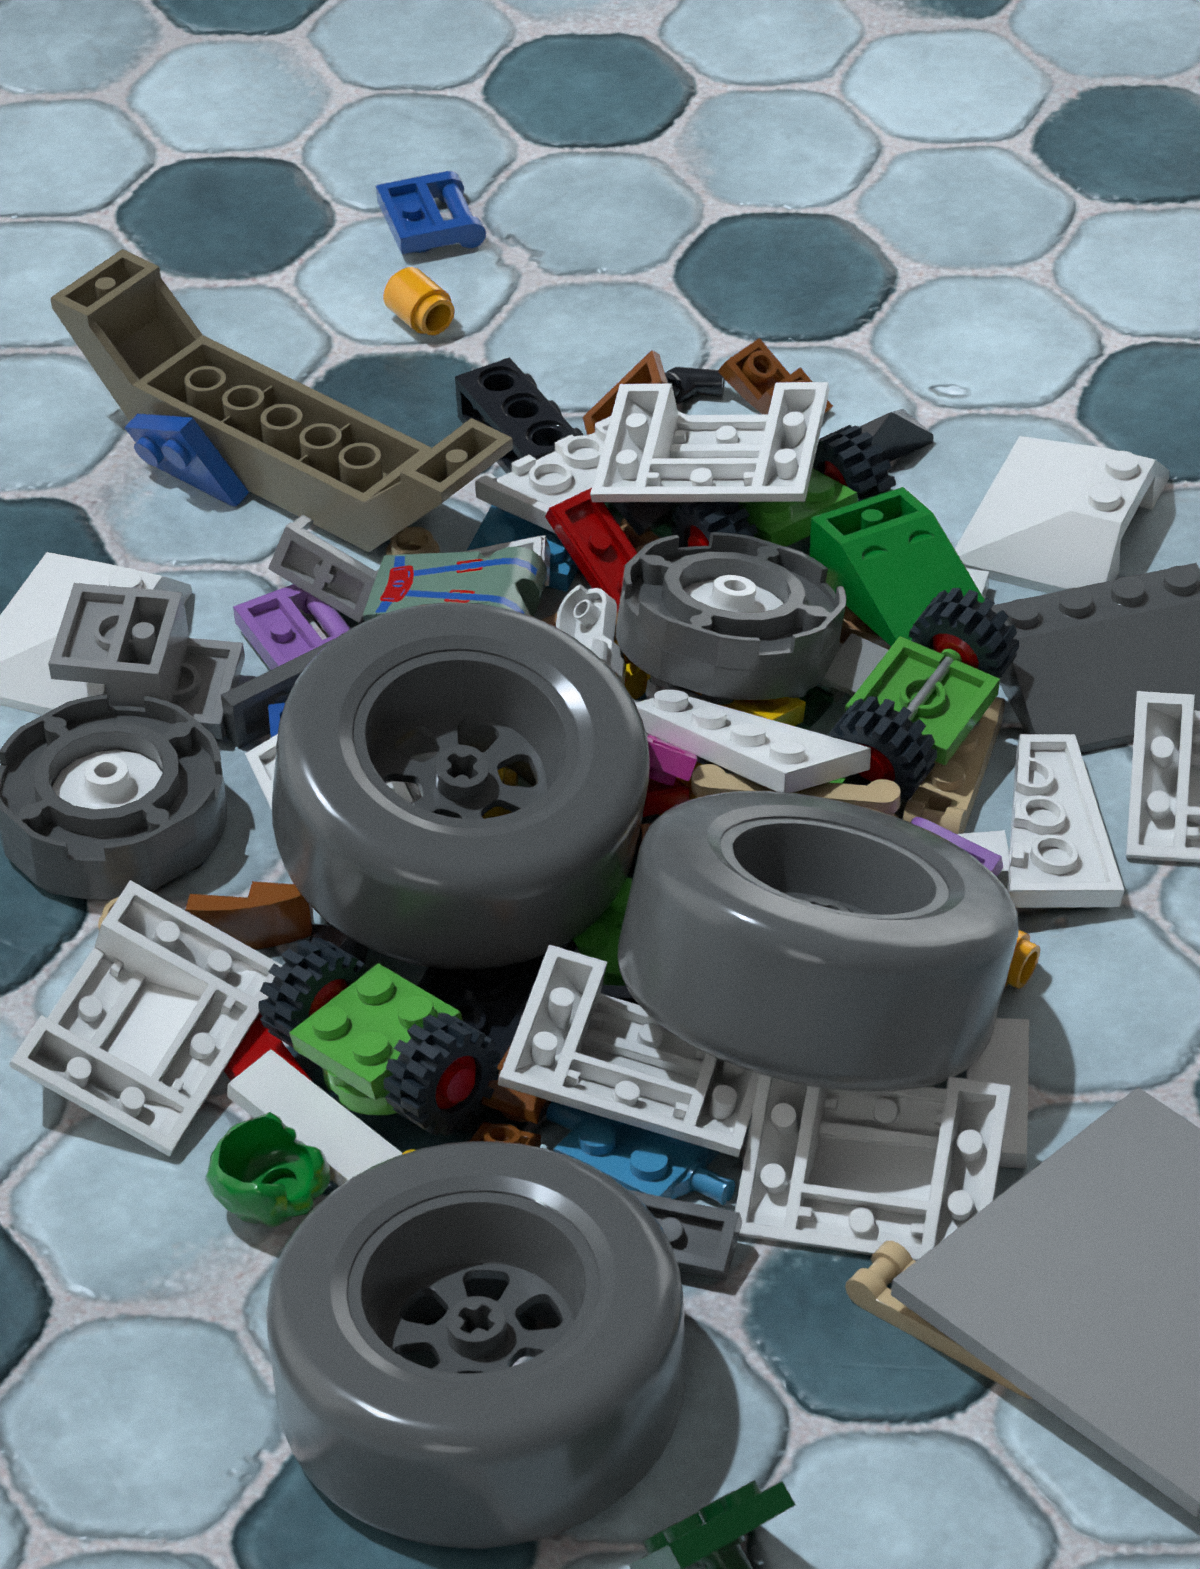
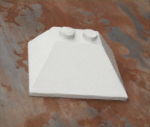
(709, 458)
(1059, 514)
(33, 621)
(1165, 779)
(148, 1019)
(621, 1061)
(870, 1164)

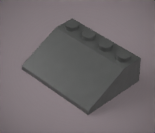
(1098, 646)

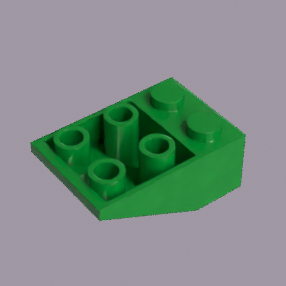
(888, 560)

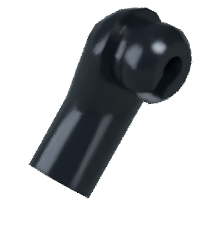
(692, 381)

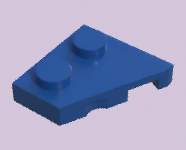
(185, 452)

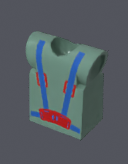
(507, 580)

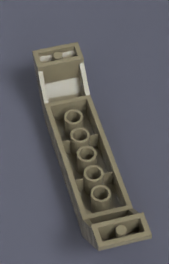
(268, 428)

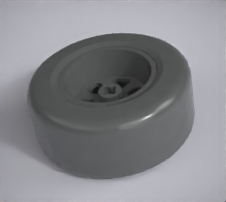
(433, 874)
(817, 941)
(477, 1444)

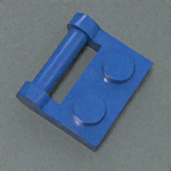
(416, 218)

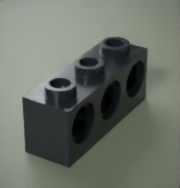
(514, 406)

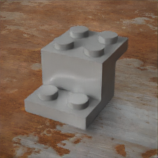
(143, 648)

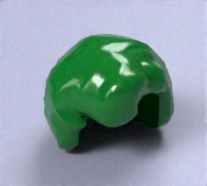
(265, 1172)

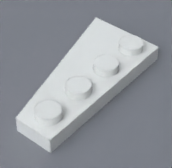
(546, 481)
(750, 745)
(1057, 830)

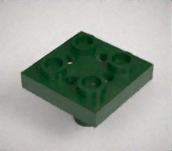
(719, 1536)

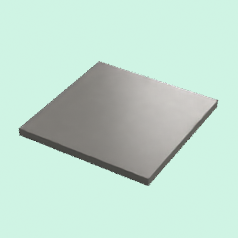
(1090, 1289)

